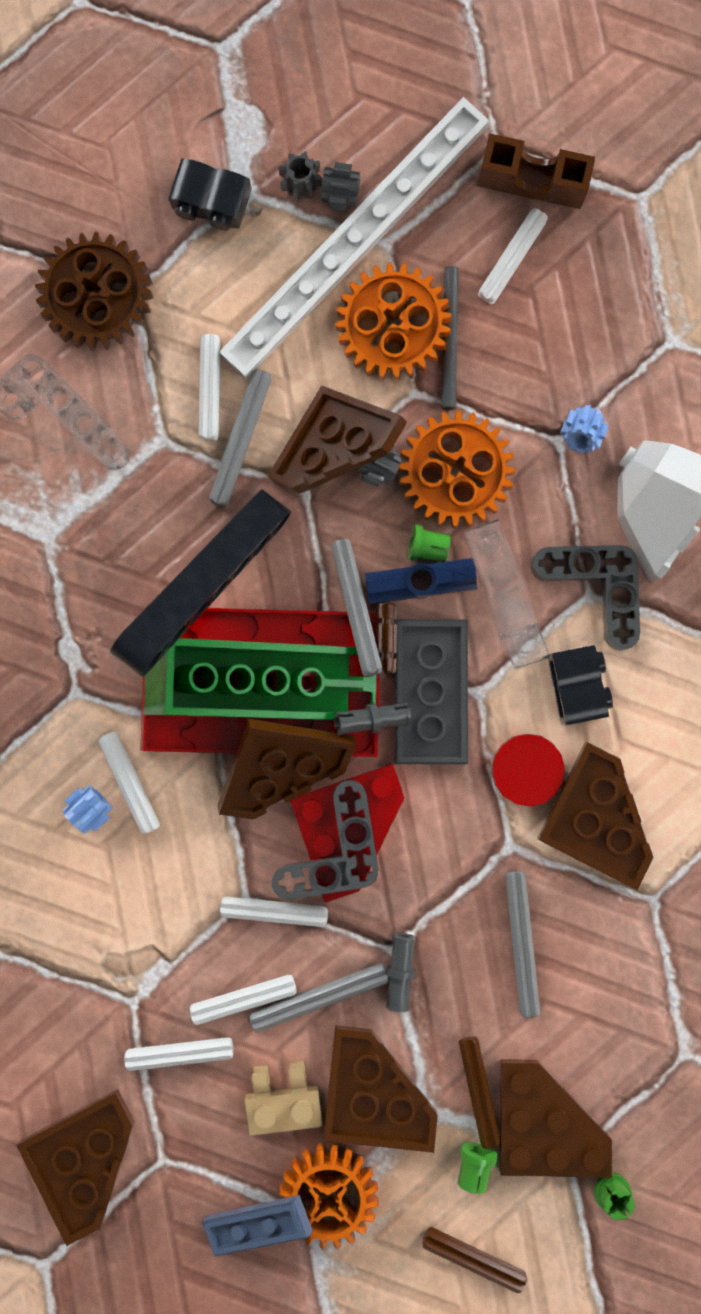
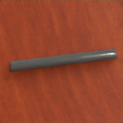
(449, 362)

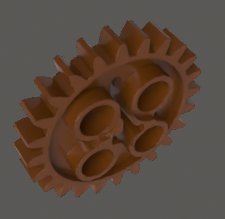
(67, 275)

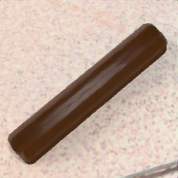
(479, 1092)
(474, 1260)

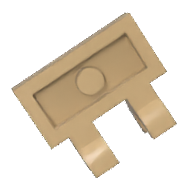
(285, 1108)

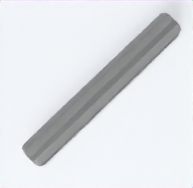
(240, 438)
(356, 608)
(522, 944)
(319, 997)

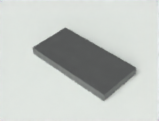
(435, 686)

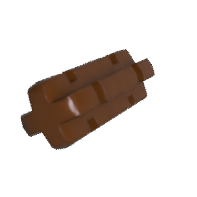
(386, 636)

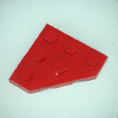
(319, 824)

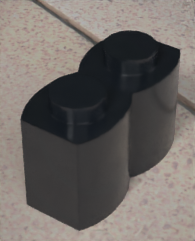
(210, 194)
(579, 685)

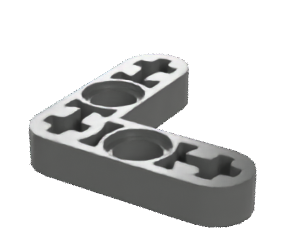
(610, 579)
(341, 864)

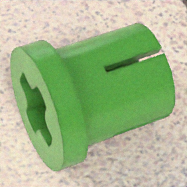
(428, 545)
(475, 1167)
(619, 1186)

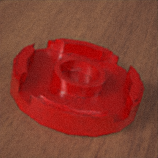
(528, 770)

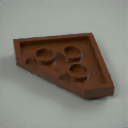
(335, 439)
(280, 764)
(599, 819)
(374, 1097)
(546, 1127)
(79, 1163)

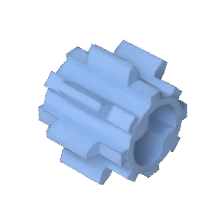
(584, 429)
(87, 809)

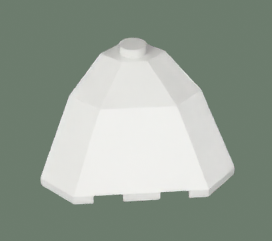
(659, 503)

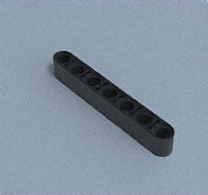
(199, 584)

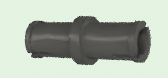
(372, 718)
(401, 972)

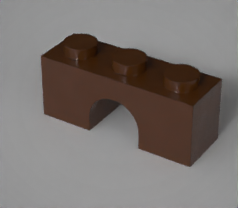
(553, 180)

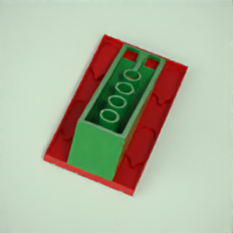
(255, 667)

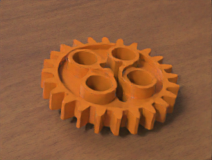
(369, 303)
(473, 442)

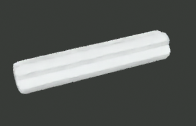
(512, 256)
(209, 387)
(129, 782)
(274, 911)
(243, 999)
(179, 1054)

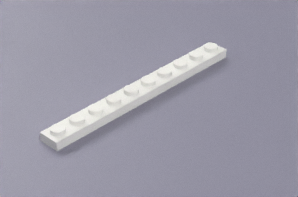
(354, 238)

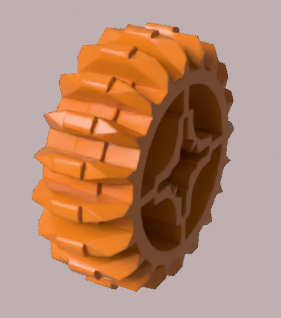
(347, 1218)

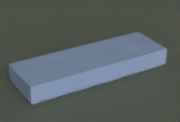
(257, 1226)

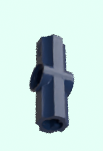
(444, 578)

